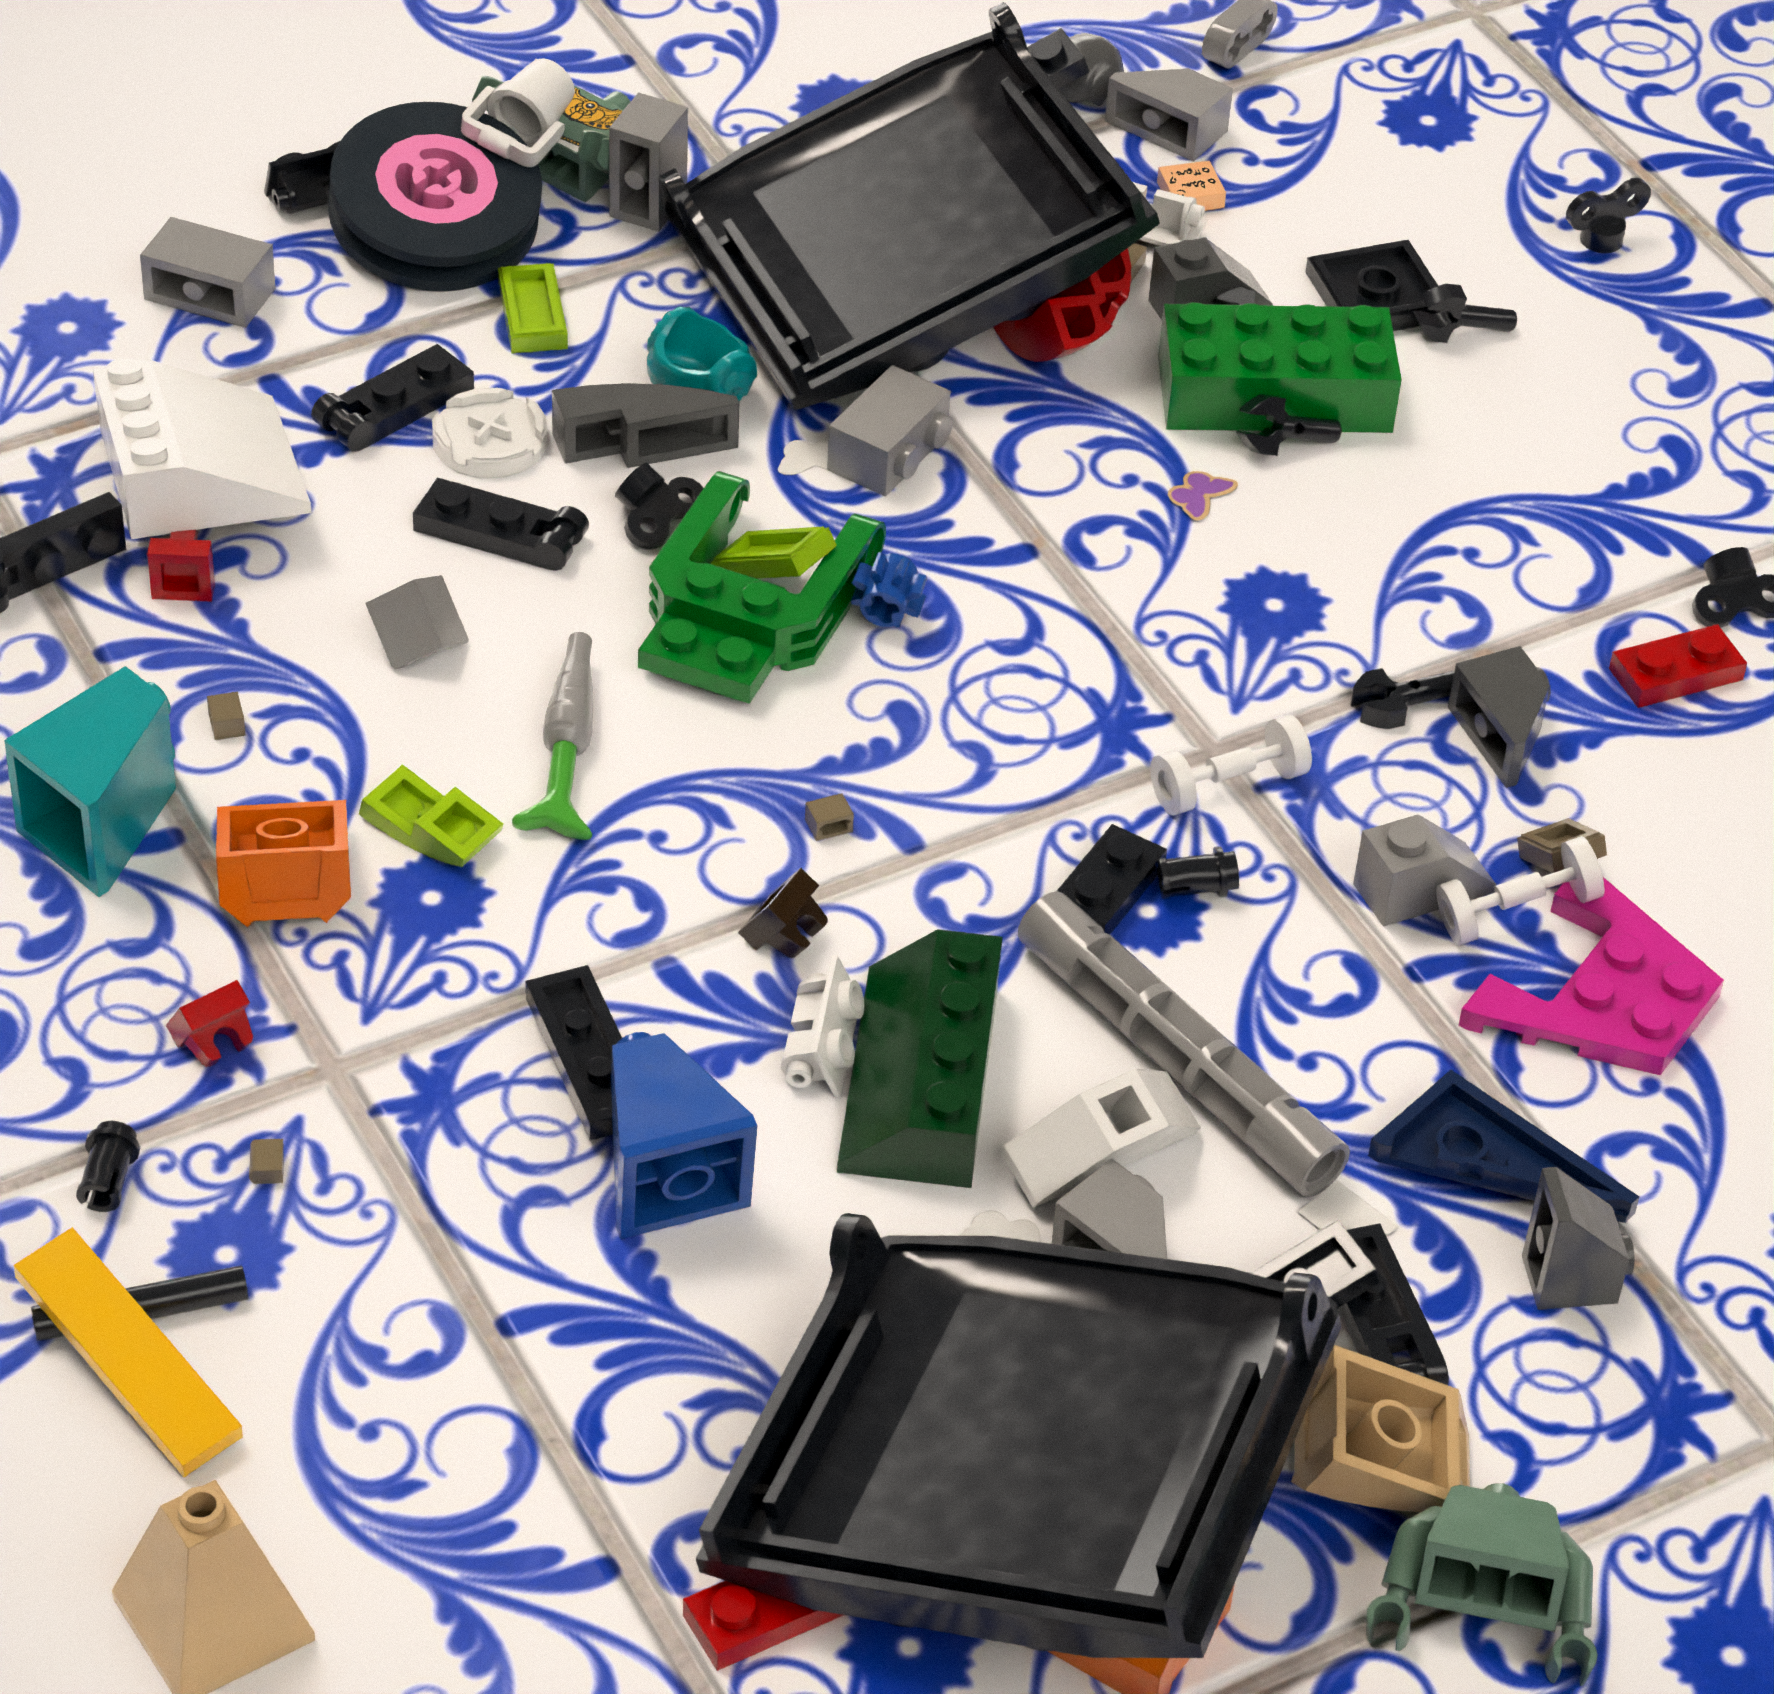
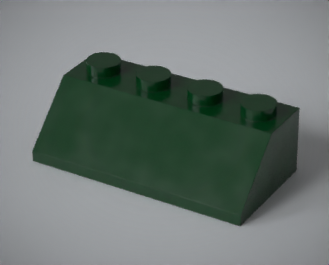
(923, 1061)

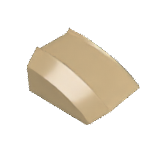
(1381, 1436)

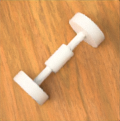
(1285, 747)
(1580, 869)

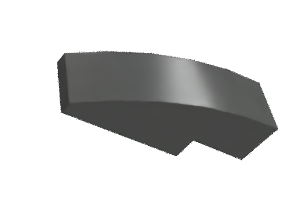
(642, 422)

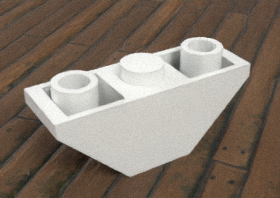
(1107, 1122)

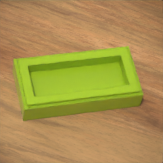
(532, 308)
(776, 552)

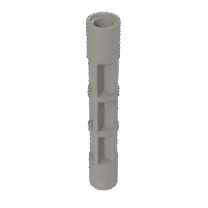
(1184, 1044)

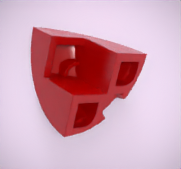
(1072, 316)

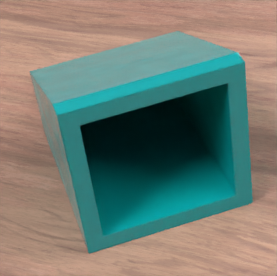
(94, 776)

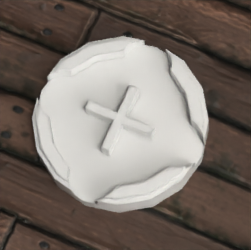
(489, 433)

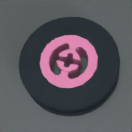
(428, 201)

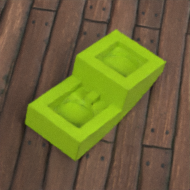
(422, 818)

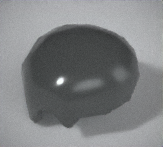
(1102, 61)

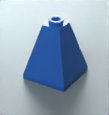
(677, 1138)

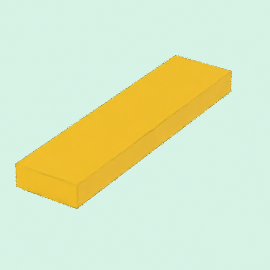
(128, 1352)

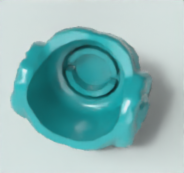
(699, 355)

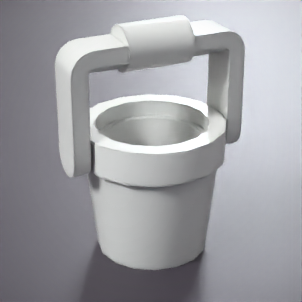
(527, 105)

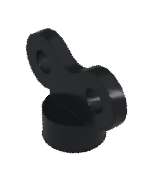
(1605, 222)
(654, 504)
(1734, 587)

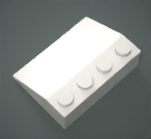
(193, 450)

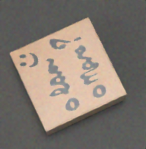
(1194, 181)

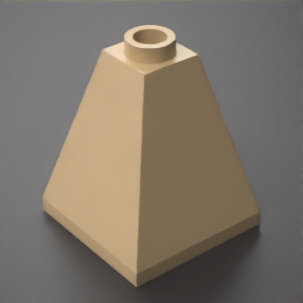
(206, 1596)

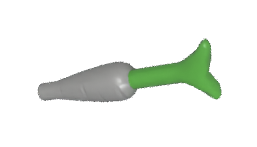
(566, 735)

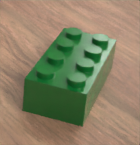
(1316, 357)

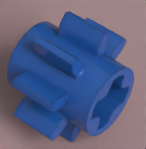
(888, 589)

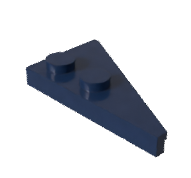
(1480, 1142)

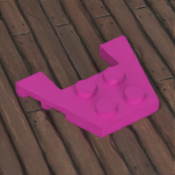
(1626, 1001)

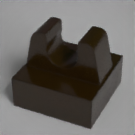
(782, 912)

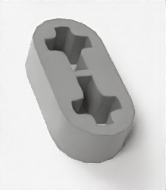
(1239, 31)

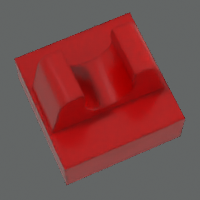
(181, 567)
(211, 1015)

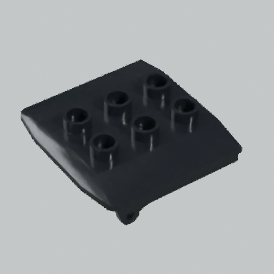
(907, 216)
(1023, 1442)

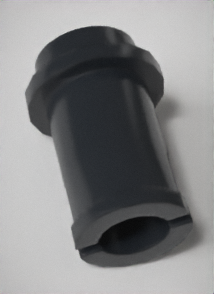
(1198, 874)
(110, 1152)

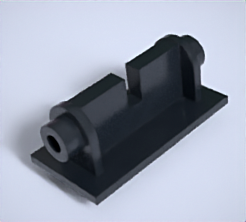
(299, 179)

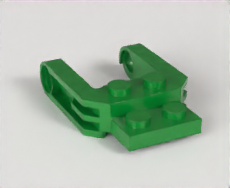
(733, 628)

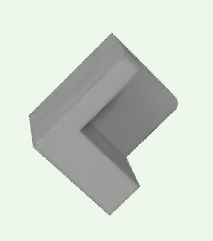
(416, 620)

